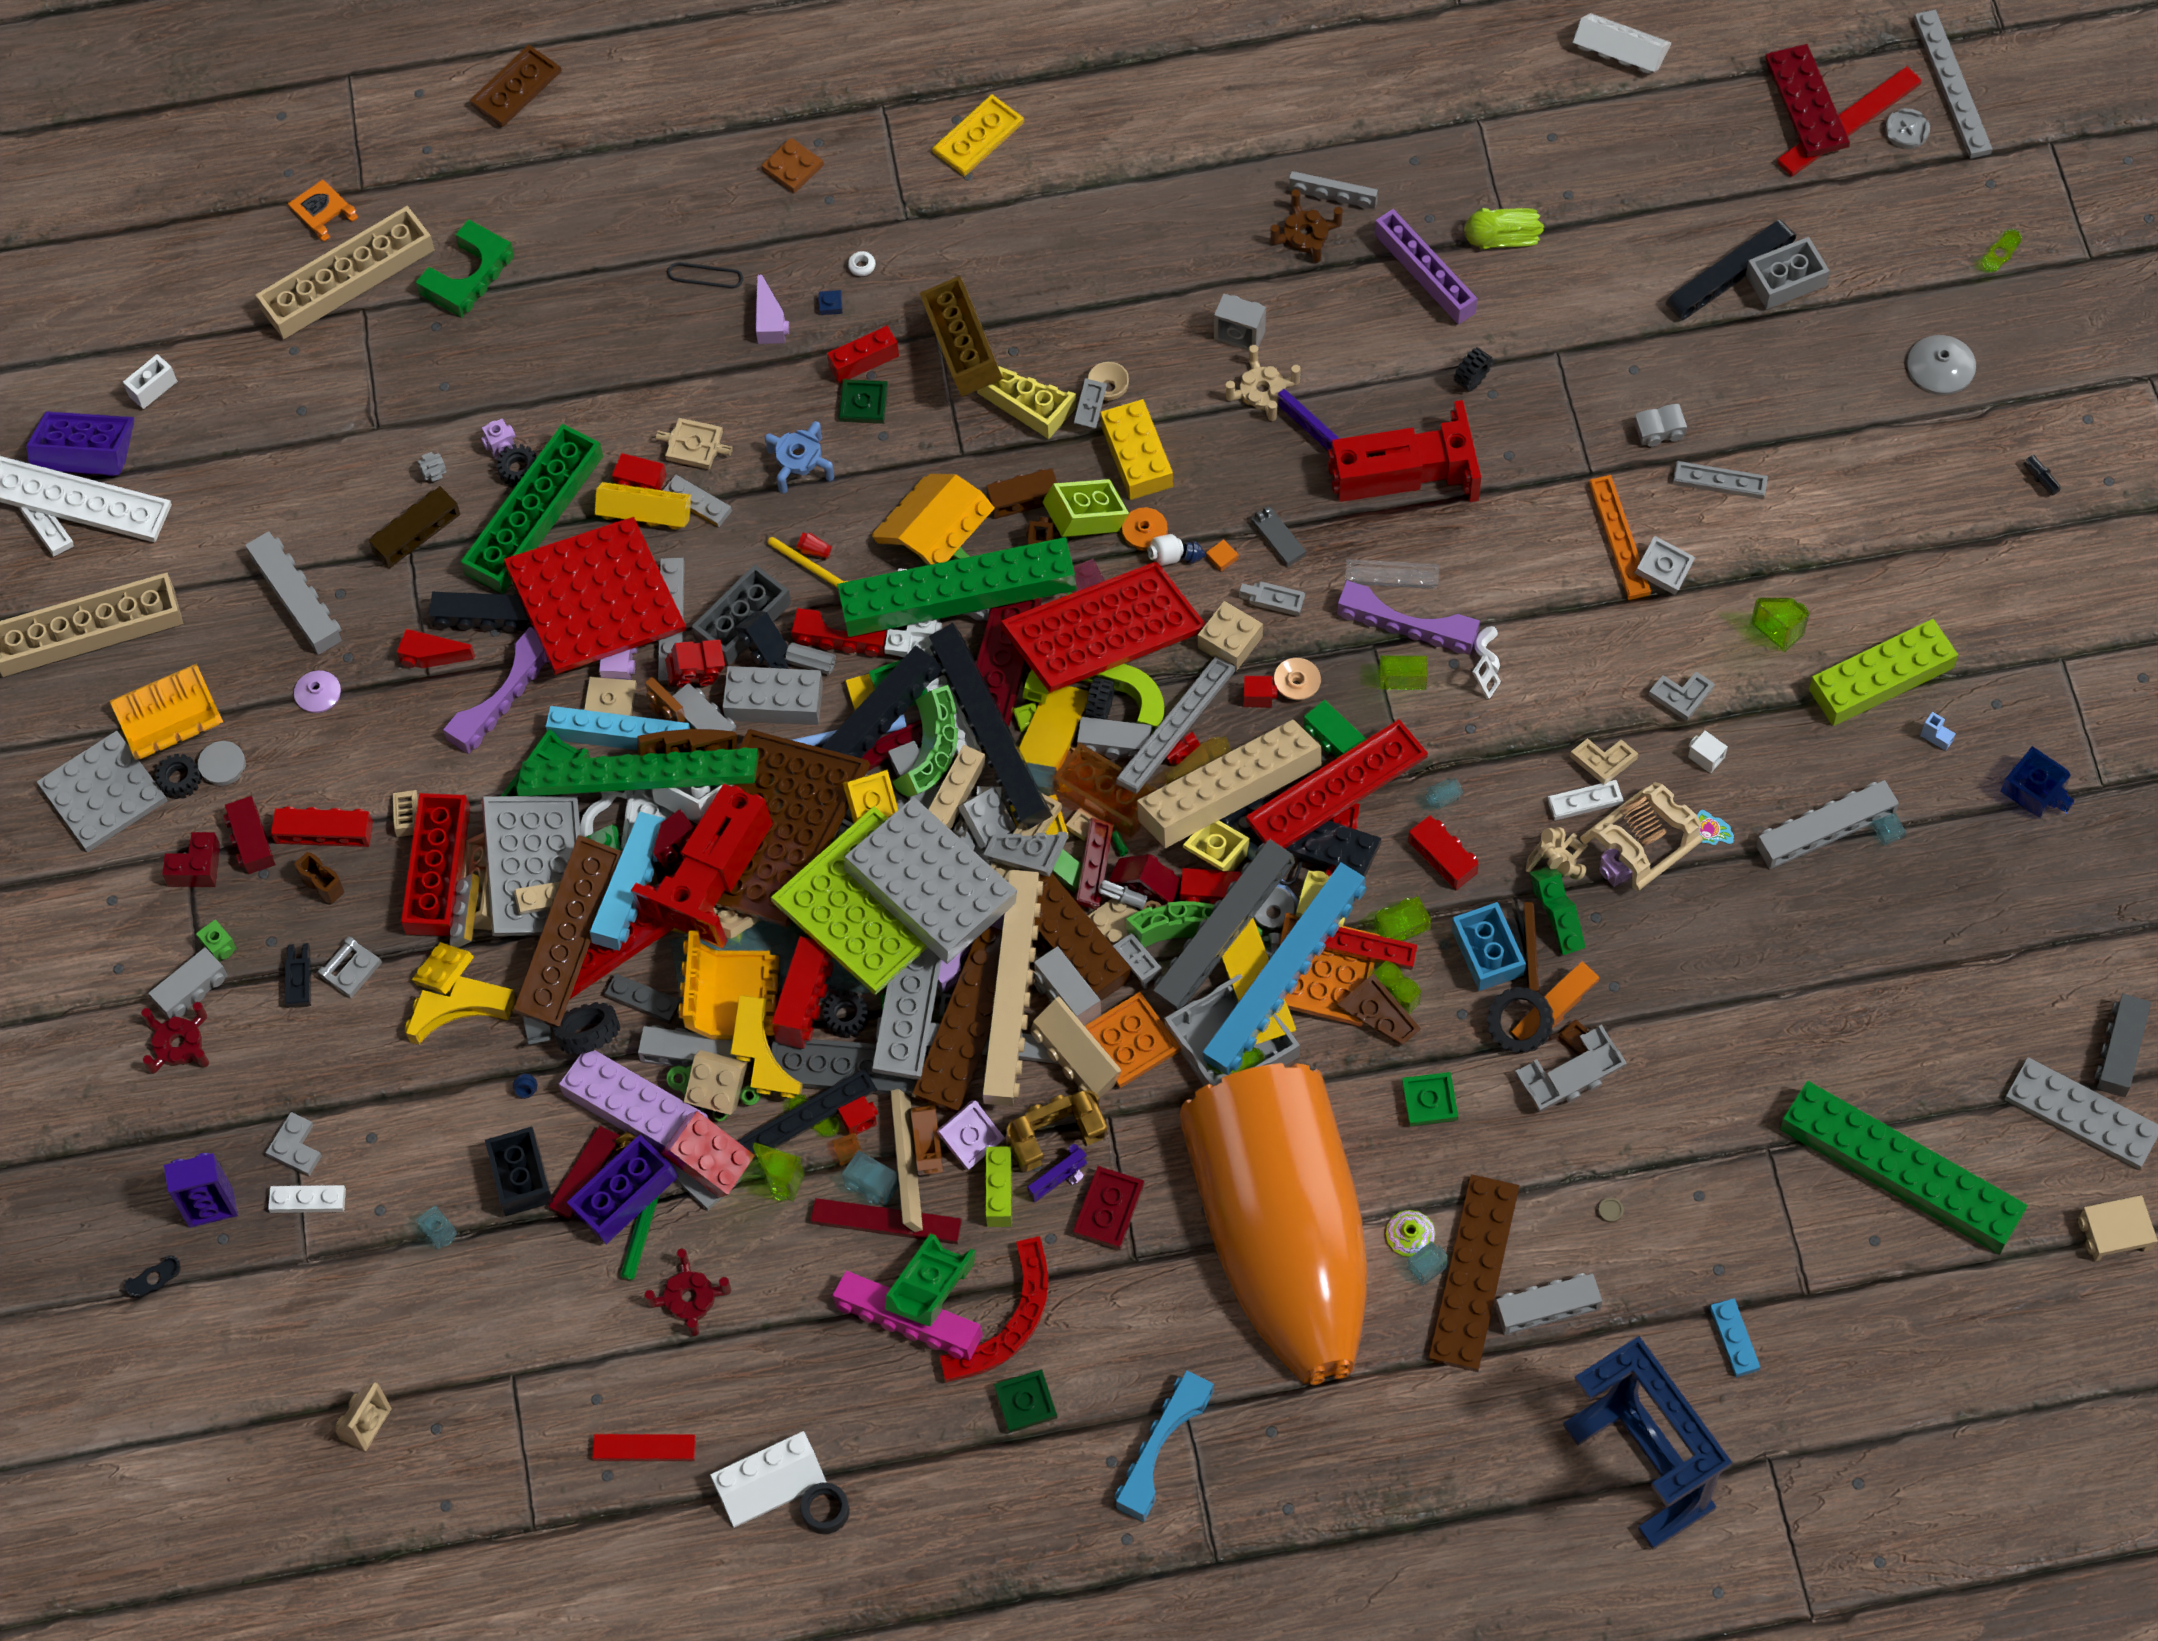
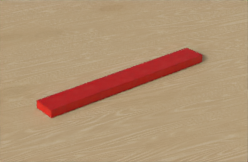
(1858, 115)

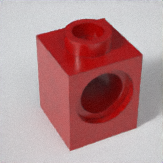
(858, 1115)

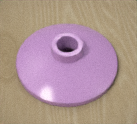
(320, 699)

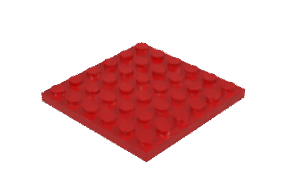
(594, 595)

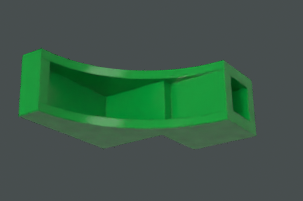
(1560, 909)

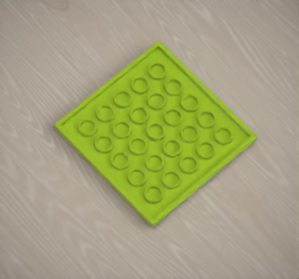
(846, 916)

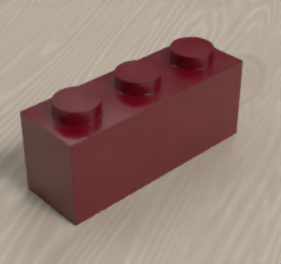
(248, 835)

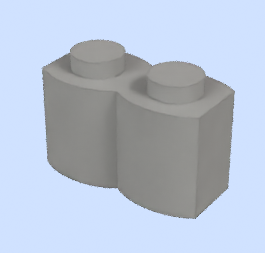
(1660, 425)

